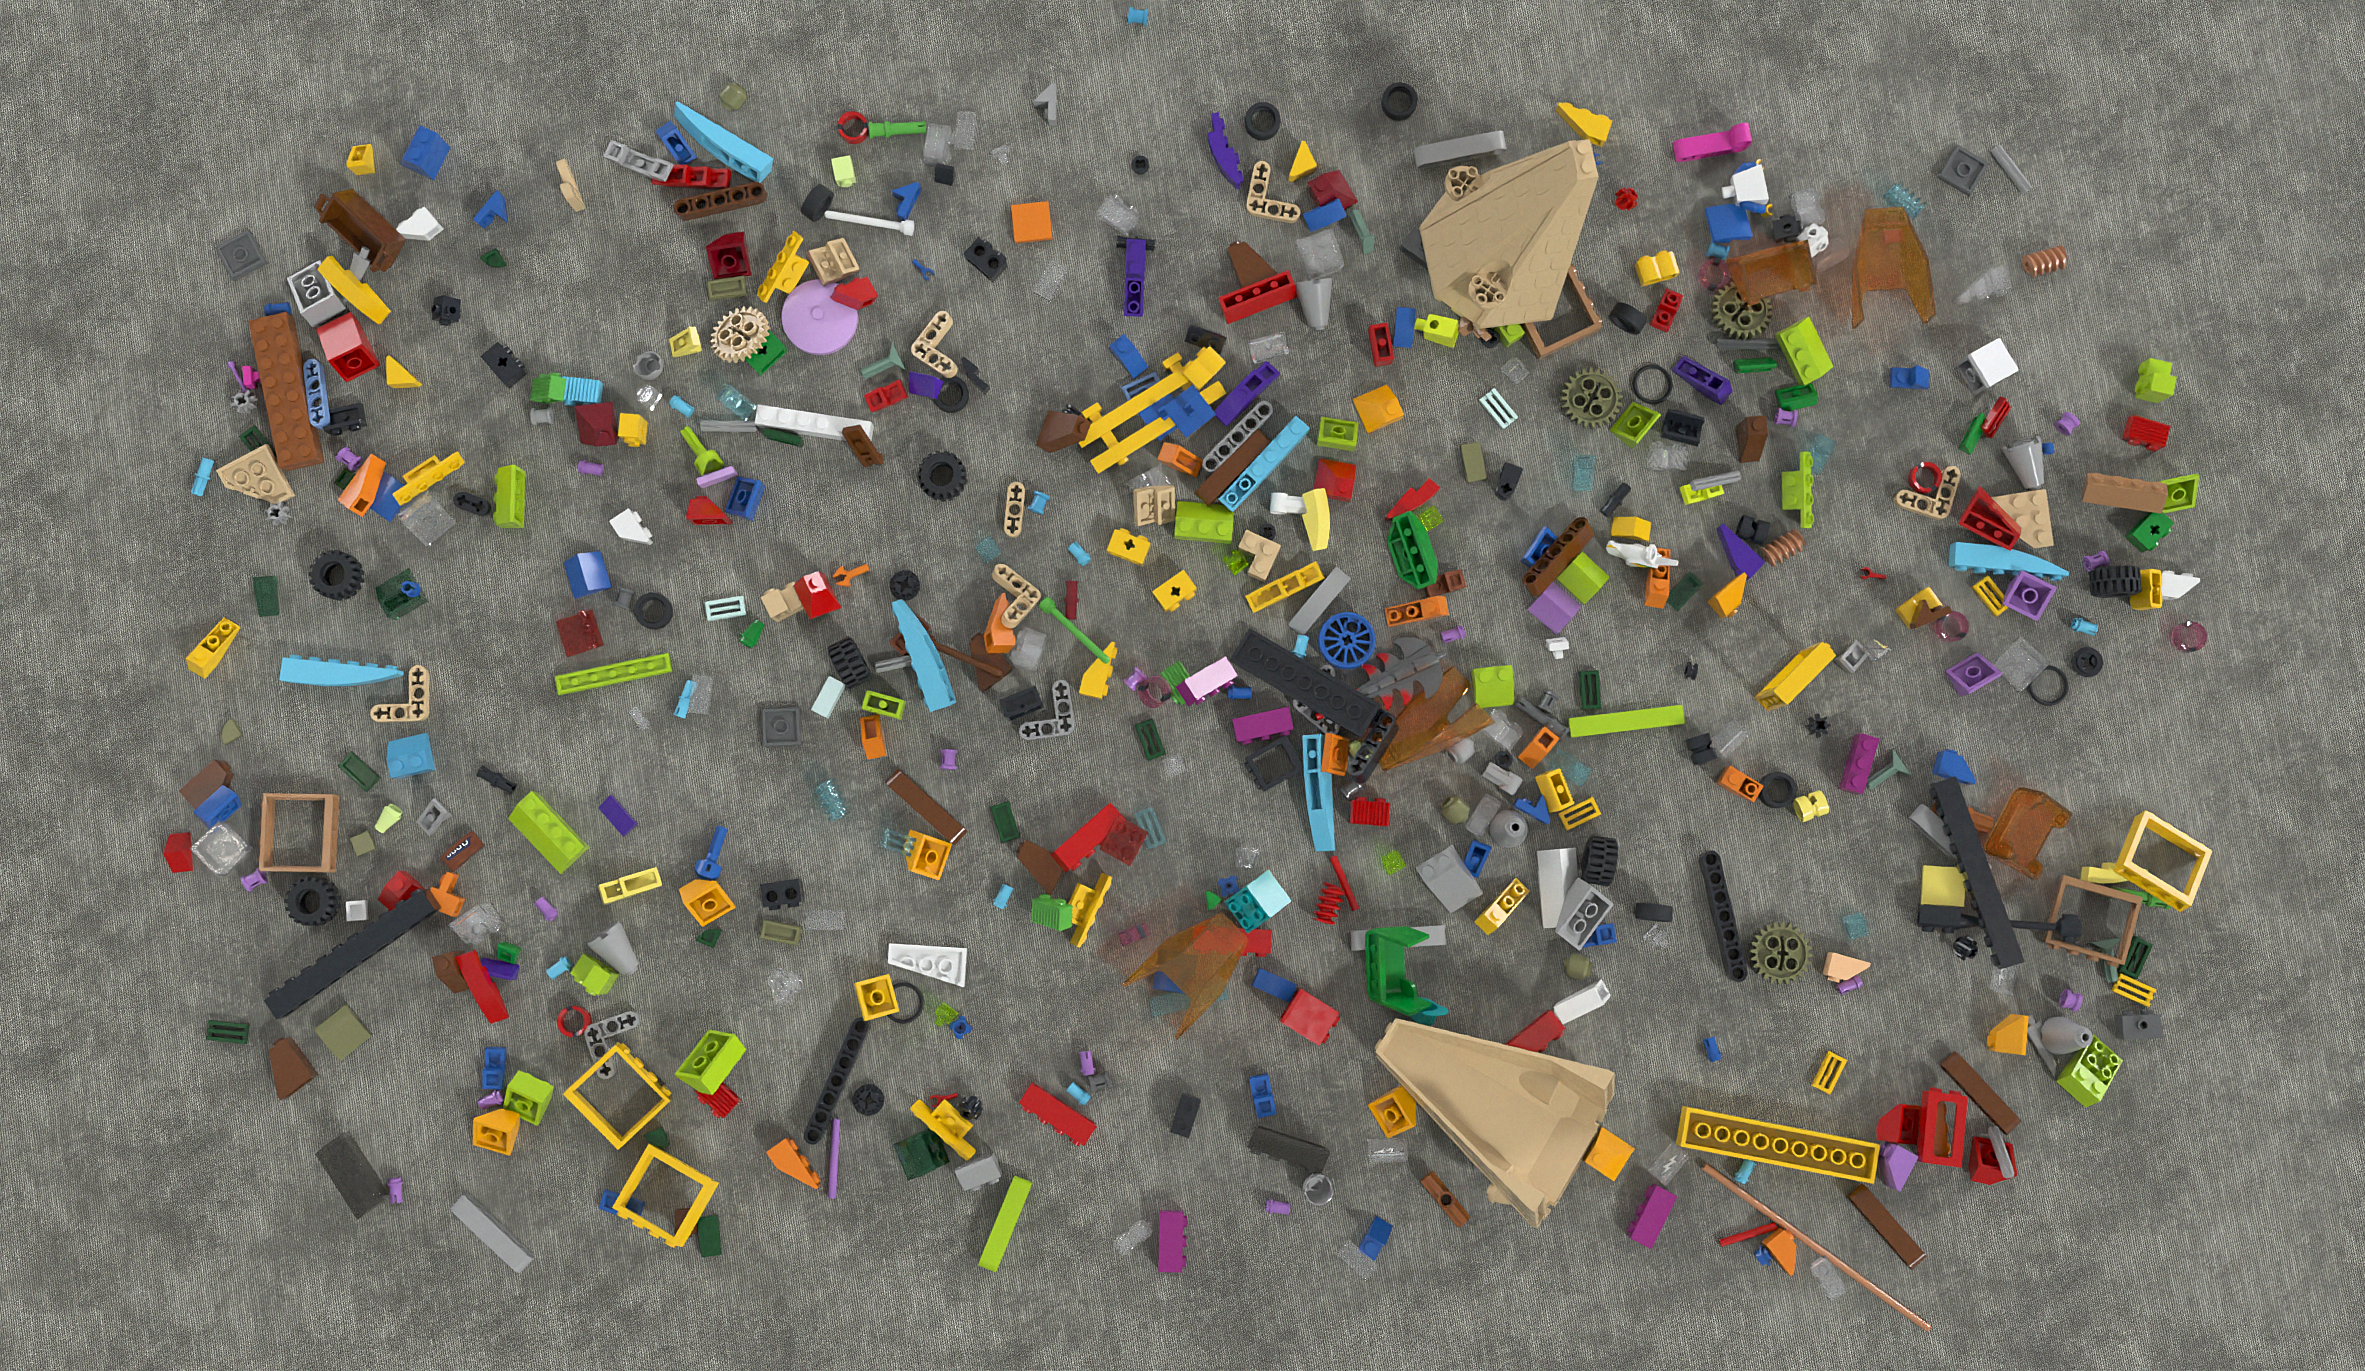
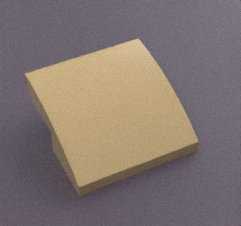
(833, 261)
(1154, 505)

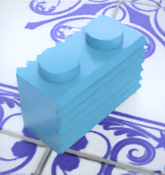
(582, 391)

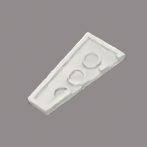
(934, 961)

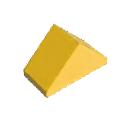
(361, 160)
(1303, 164)
(398, 376)
(1631, 528)

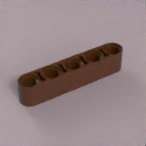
(711, 198)
(1232, 467)
(1558, 556)
(926, 807)
(1980, 1093)
(1886, 1226)

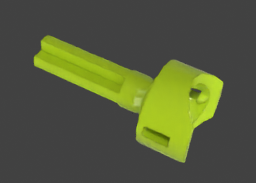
(706, 460)

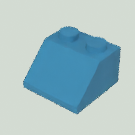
(410, 756)

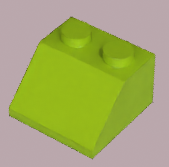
(1493, 686)
(528, 1097)

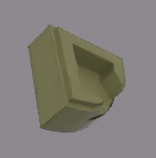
(230, 732)

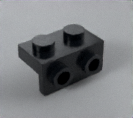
(1204, 338)
(346, 418)
(1682, 427)

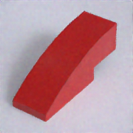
(1413, 500)

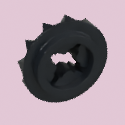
(907, 594)
(2095, 660)
(863, 1092)

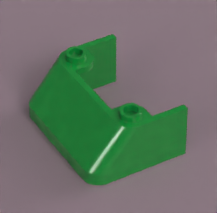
(1387, 968)

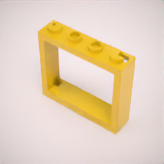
(1795, 676)
(2148, 881)
(596, 1118)
(695, 1211)

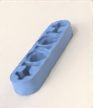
(313, 395)

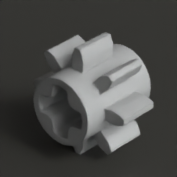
(240, 397)
(273, 512)

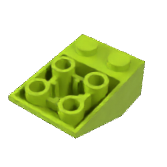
(2090, 1072)

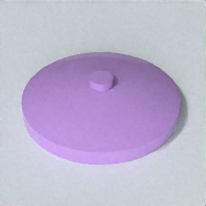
(816, 321)

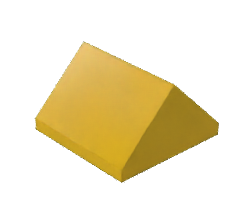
(876, 997)

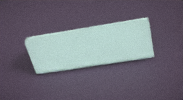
(828, 697)

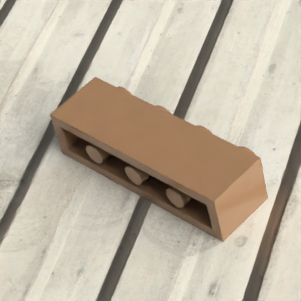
(2124, 492)

